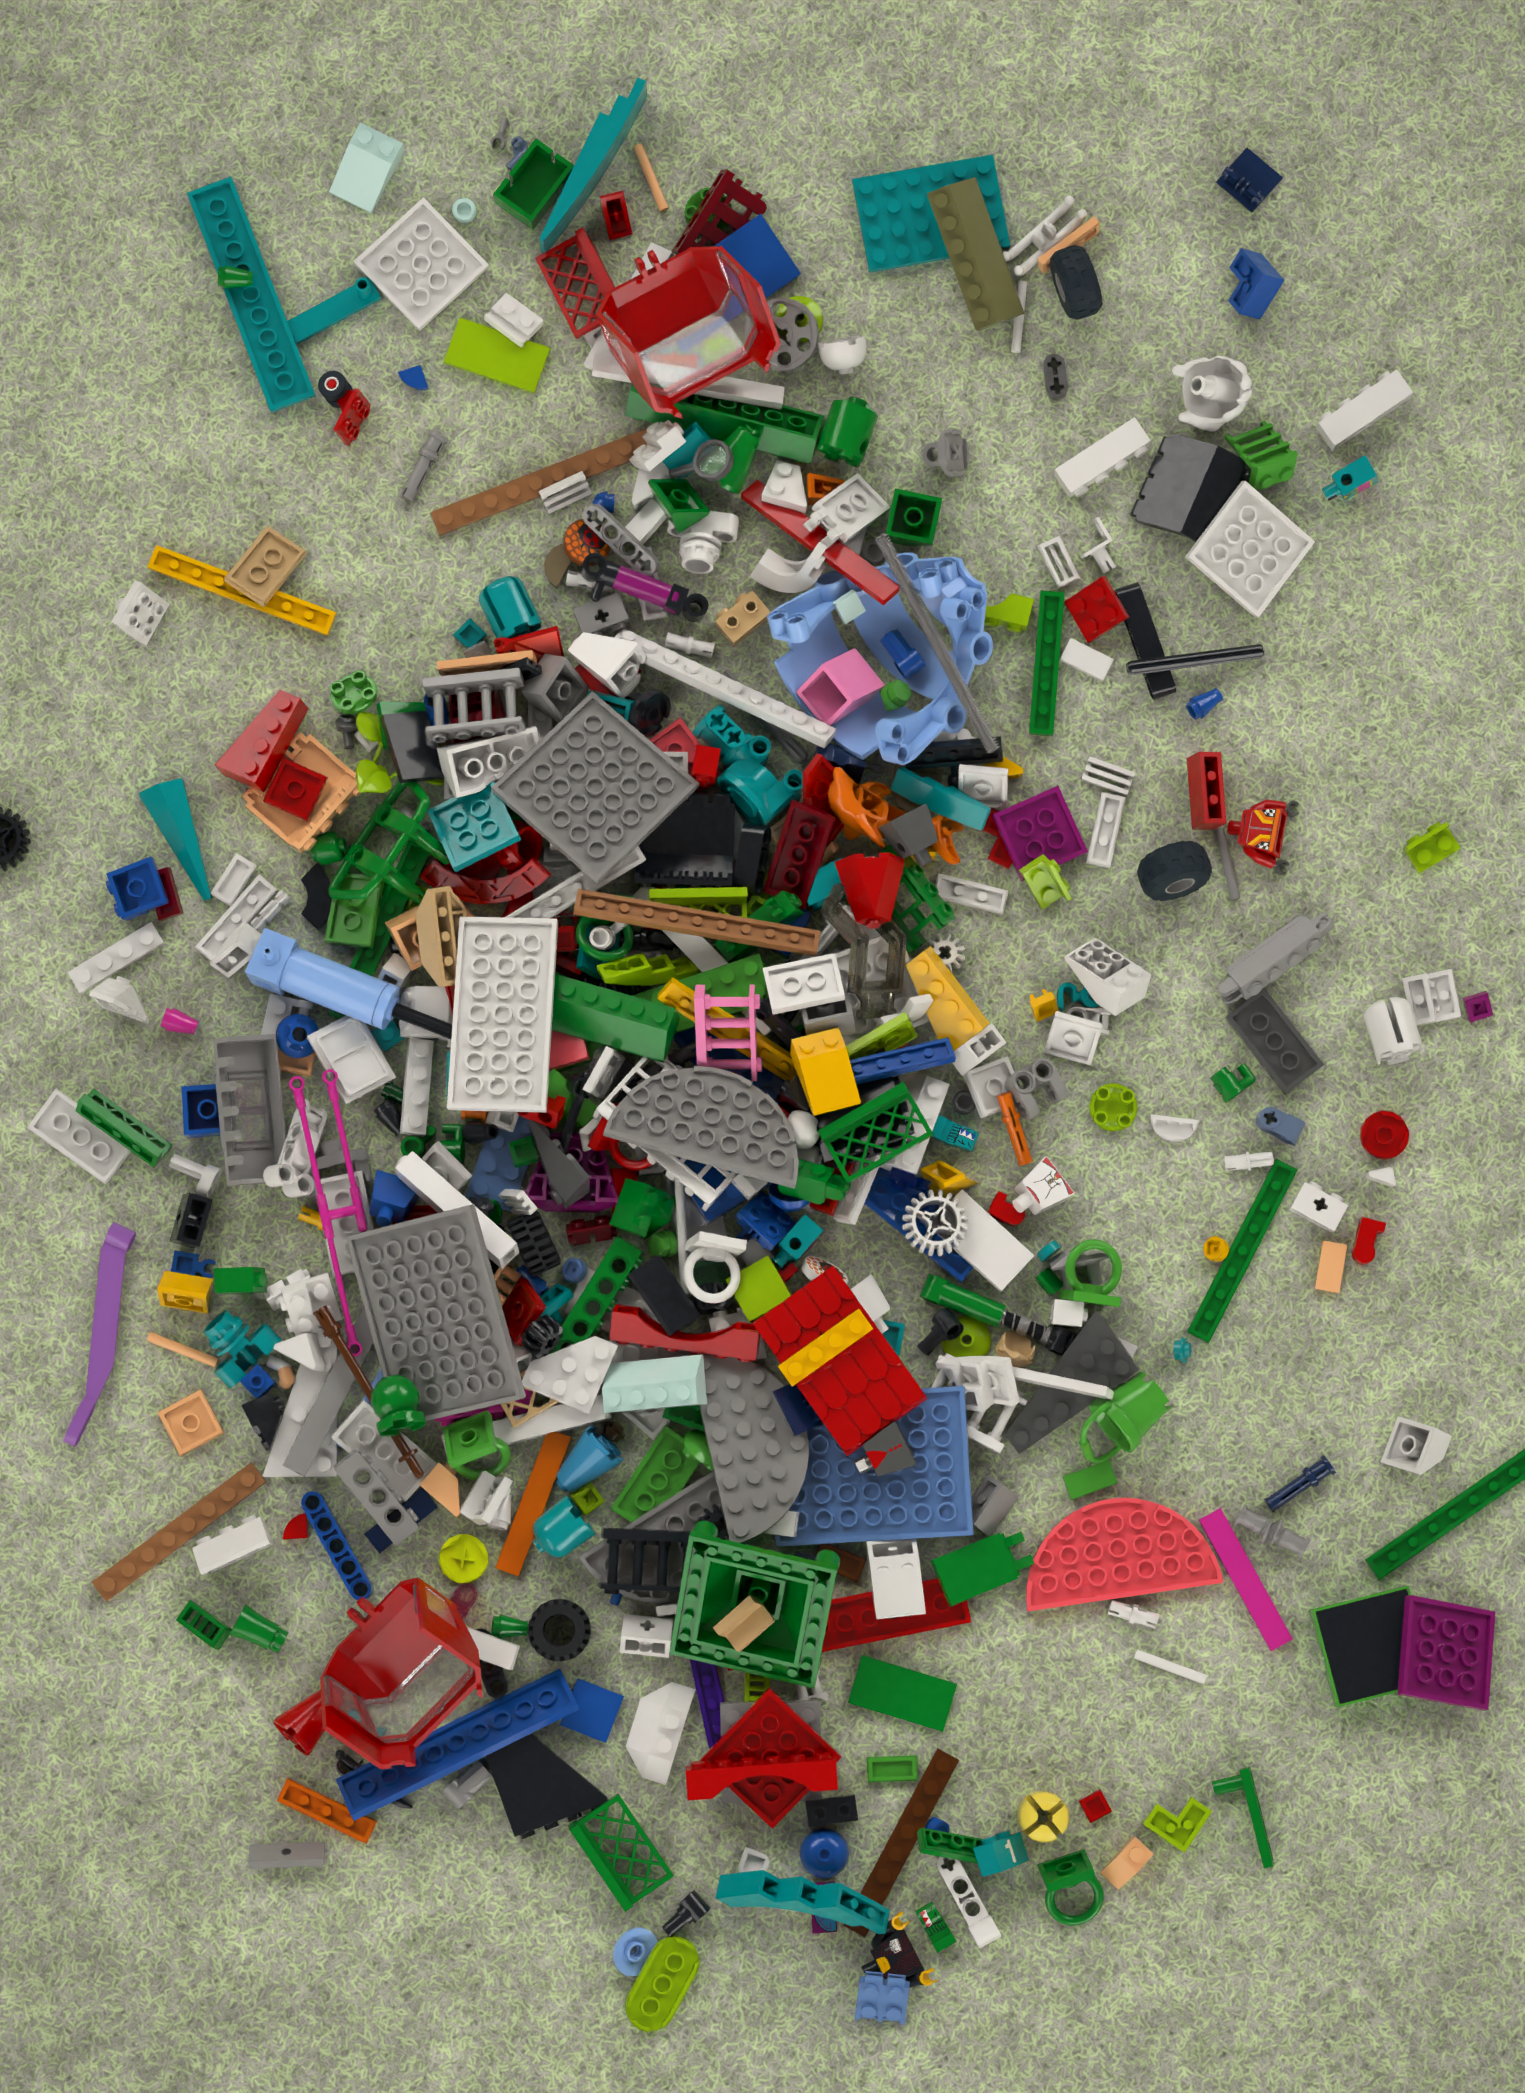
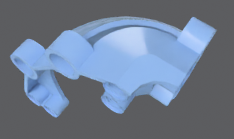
(813, 639)

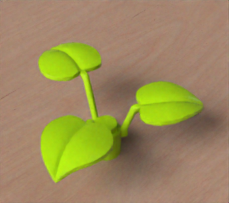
(370, 776)

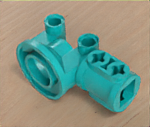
(750, 784)

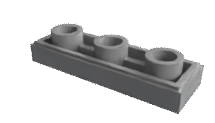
(286, 1855)

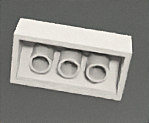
(929, 1097)

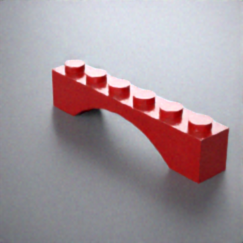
(634, 1326)
(709, 1780)

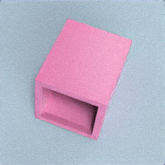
(840, 687)

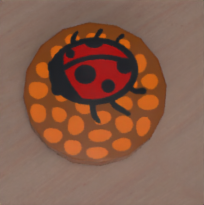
(581, 541)

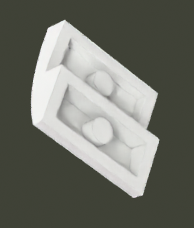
(1433, 997)

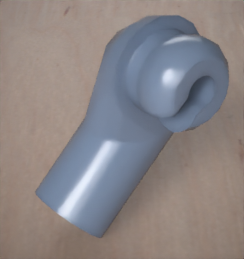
(519, 148)

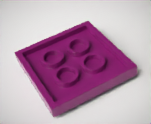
(1039, 828)

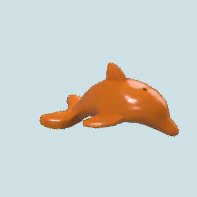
(864, 811)

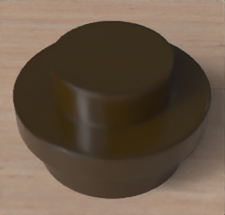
(613, 1430)

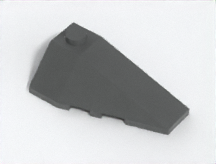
(563, 1173)

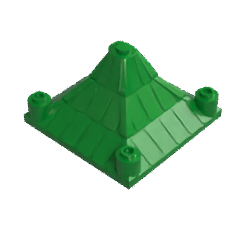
(793, 1589)

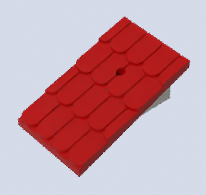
(859, 1387)

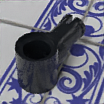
(945, 1328)
(689, 1911)

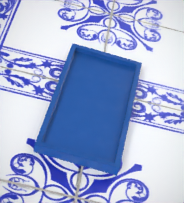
(761, 255)

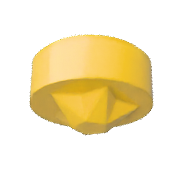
(1216, 1249)

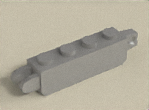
(1274, 957)

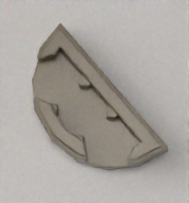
(556, 565)

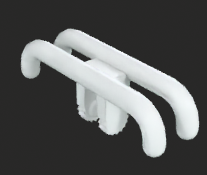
(1045, 236)

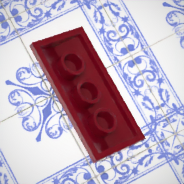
(799, 851)

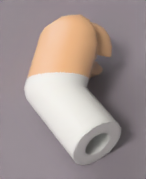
(284, 1370)

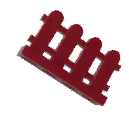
(712, 205)

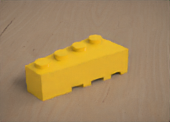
(952, 1011)

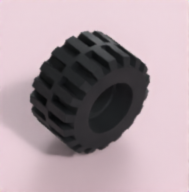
(534, 1243)
(537, 1635)

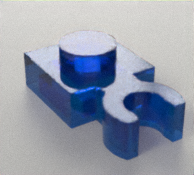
(902, 1179)

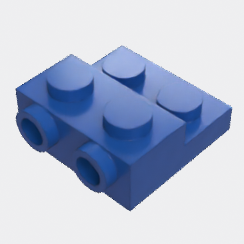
(136, 889)

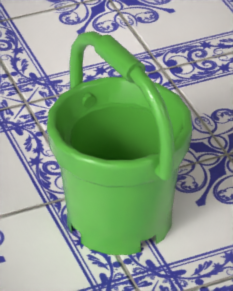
(1125, 1417)

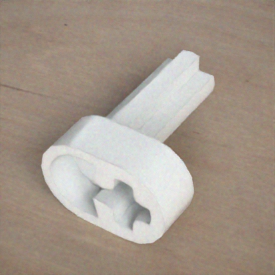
(207, 1174)

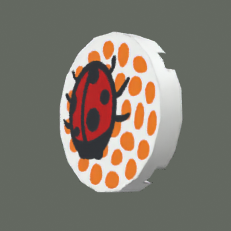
(814, 1266)

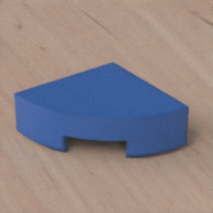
(414, 378)

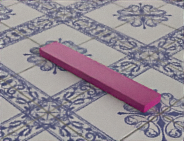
(1245, 1579)

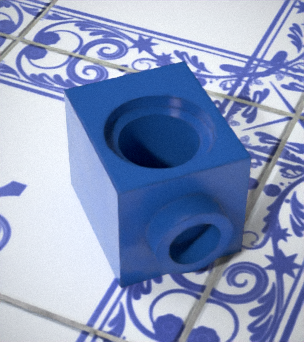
(258, 1382)

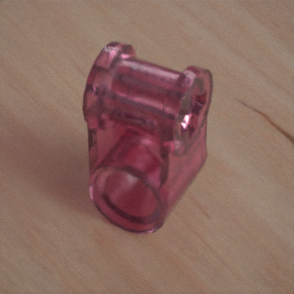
(464, 1606)

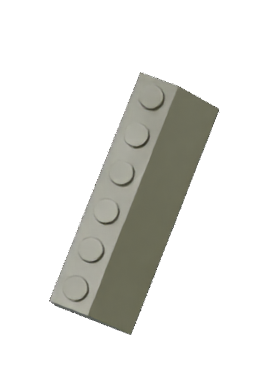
(975, 253)

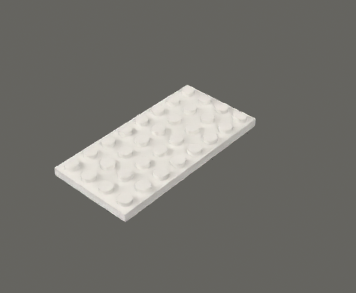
(502, 1014)

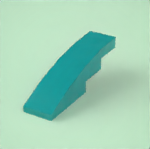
(940, 799)

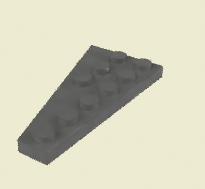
(1093, 1358)

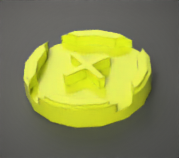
(463, 1558)

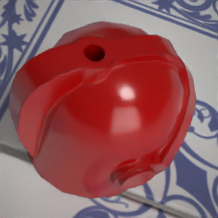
(521, 852)

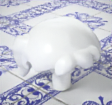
(1213, 391)

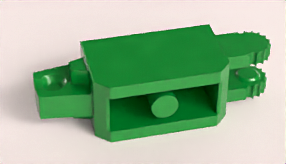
(816, 1183)

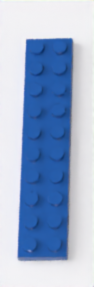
(461, 1743)

